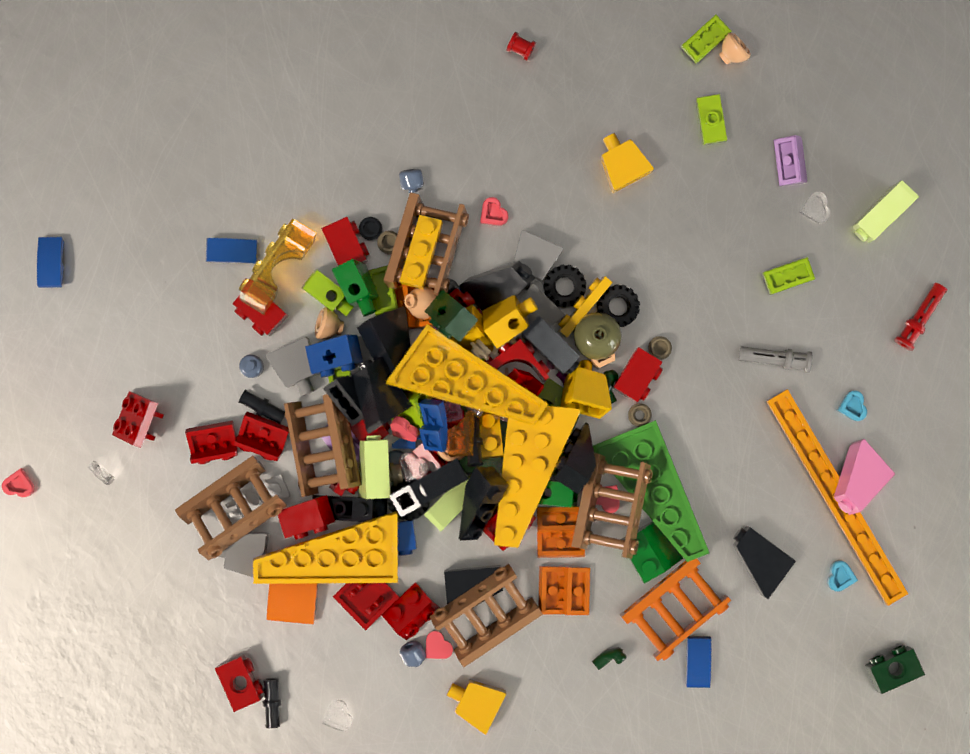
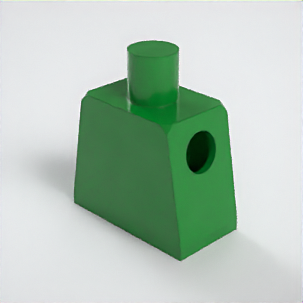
(357, 285)
(560, 495)

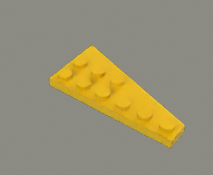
(455, 375)
(527, 468)
(348, 555)

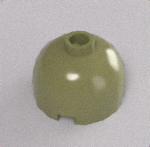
(587, 342)

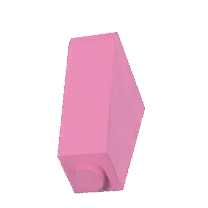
(861, 477)

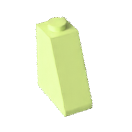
(884, 211)
(374, 468)
(447, 506)

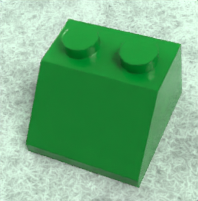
(654, 553)

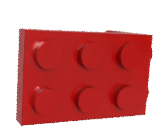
(521, 353)

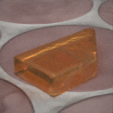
(462, 437)

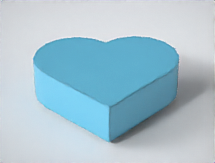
(853, 406)
(841, 576)

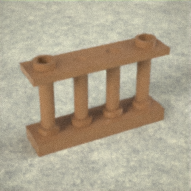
(405, 233)
(341, 440)
(217, 492)
(589, 513)
(497, 632)

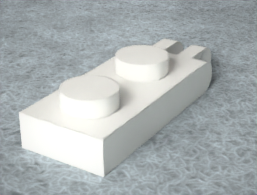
(274, 486)

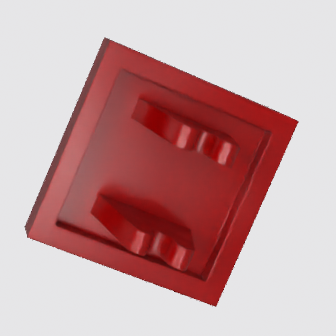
(135, 419)
(366, 601)

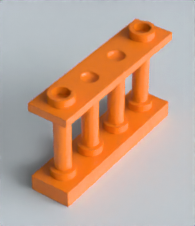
(653, 599)

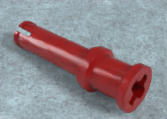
(916, 327)

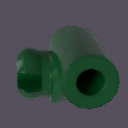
(611, 376)
(608, 655)

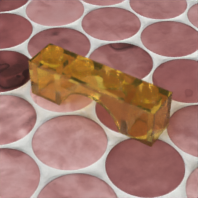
(292, 243)

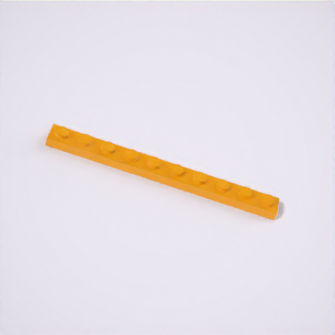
(826, 481)

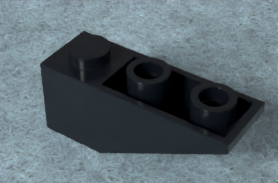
(579, 460)
(429, 487)
(480, 500)
(356, 508)

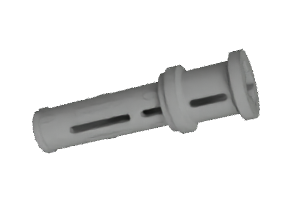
(786, 359)

